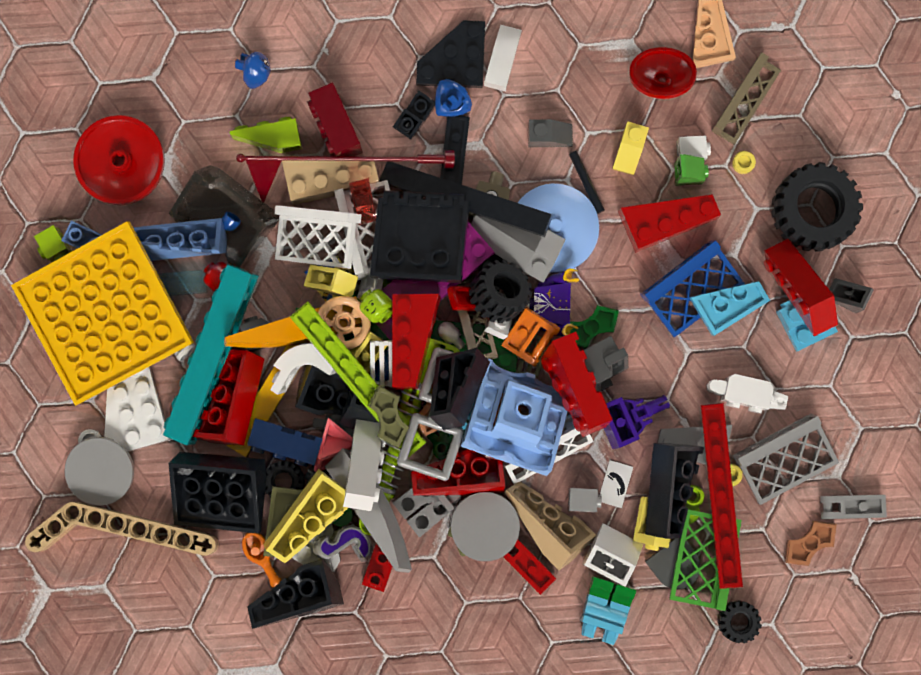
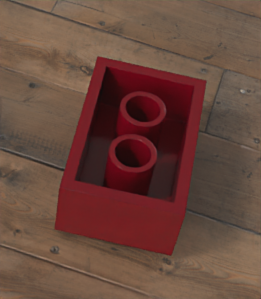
(334, 122)

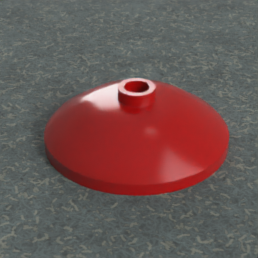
(662, 72)

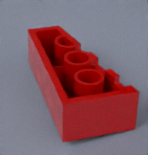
(663, 220)
(802, 286)
(411, 333)
(576, 385)

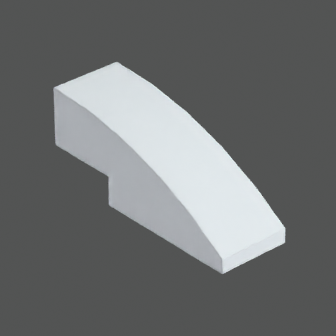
(502, 58)

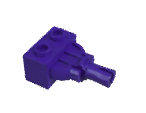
(628, 419)

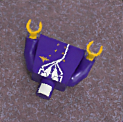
(552, 300)

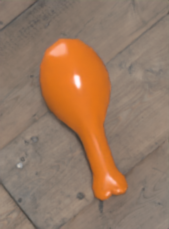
(254, 550)

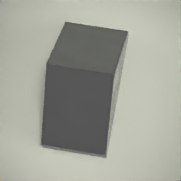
(851, 295)

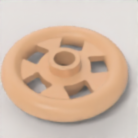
(358, 332)

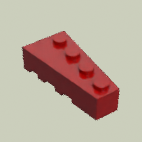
(232, 400)

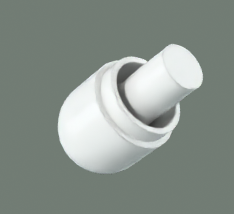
(450, 334)

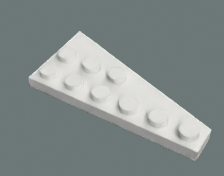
(135, 412)

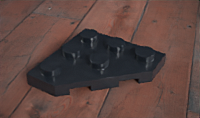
(455, 57)

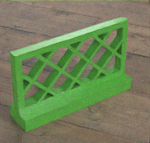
(718, 596)

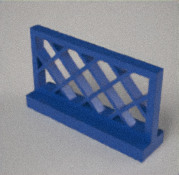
(680, 273)

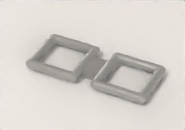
(417, 419)

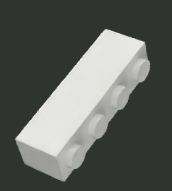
(363, 466)

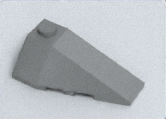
(526, 250)

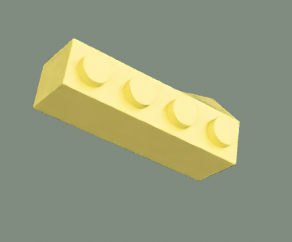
(308, 516)

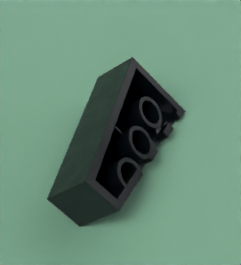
(670, 488)

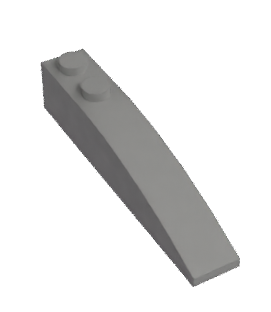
(379, 521)

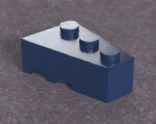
(284, 442)

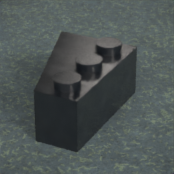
(456, 386)

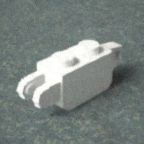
(748, 392)

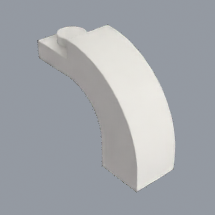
(292, 361)

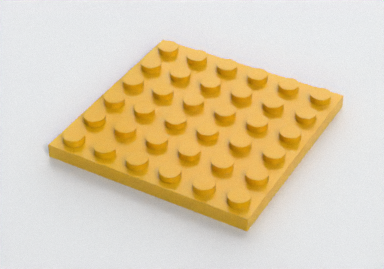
(102, 313)

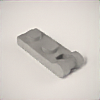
(854, 506)

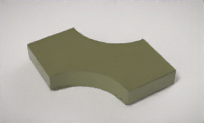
(390, 425)

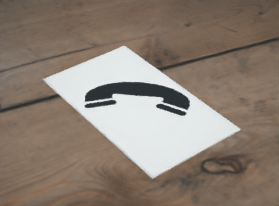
(615, 483)

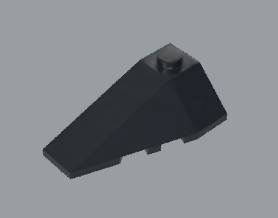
(321, 392)
(303, 593)

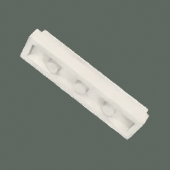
(570, 446)

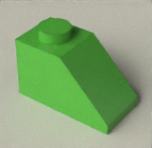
(690, 170)

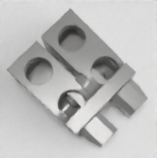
(434, 509)

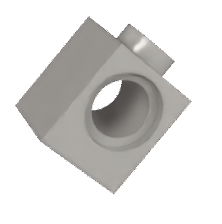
(584, 500)

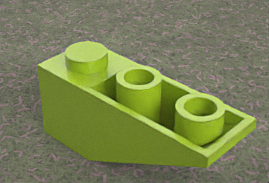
(275, 136)

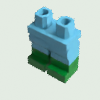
(603, 615)

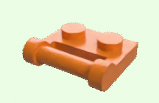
(524, 332)

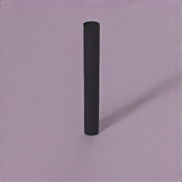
(595, 200)

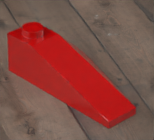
(469, 475)

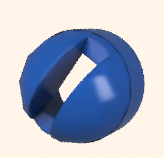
(230, 221)

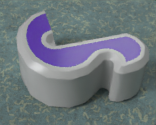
(341, 538)

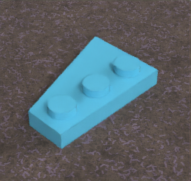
(729, 305)

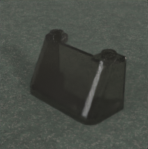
(211, 195)

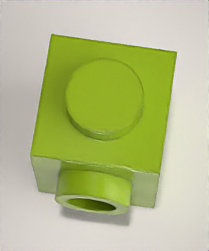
(51, 245)

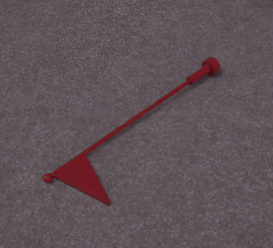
(265, 167)

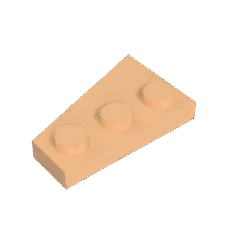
(712, 35)

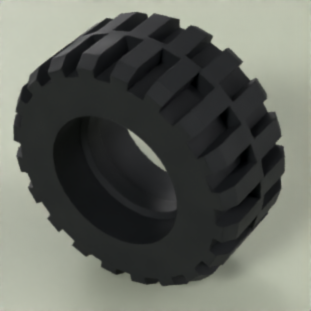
(842, 194)

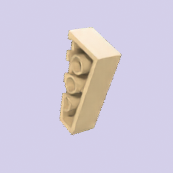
(319, 179)

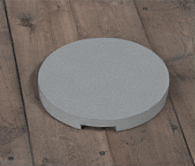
(99, 471)
(485, 526)

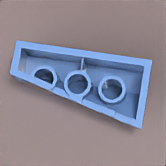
(183, 239)

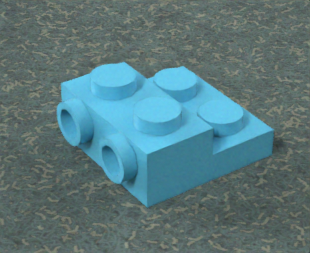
(796, 328)

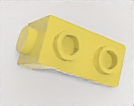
(650, 542)

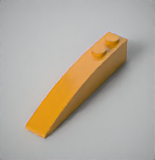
(280, 333)

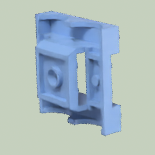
(516, 438)

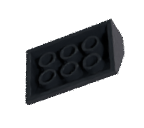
(218, 491)

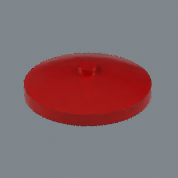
(119, 160)

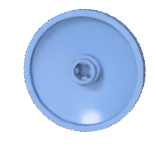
(572, 219)

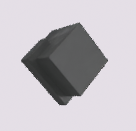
(605, 362)

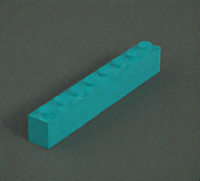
(210, 354)

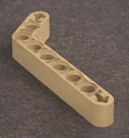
(107, 524)

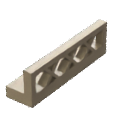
(739, 95)
(468, 332)

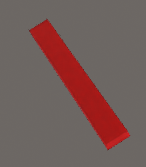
(721, 496)

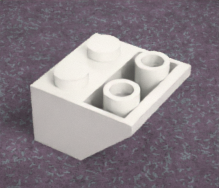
(613, 555)

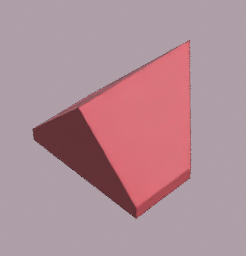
(333, 441)

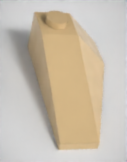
(553, 531)

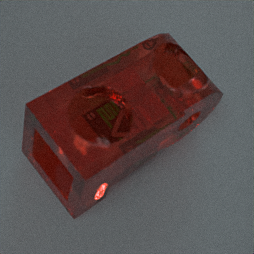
(363, 200)

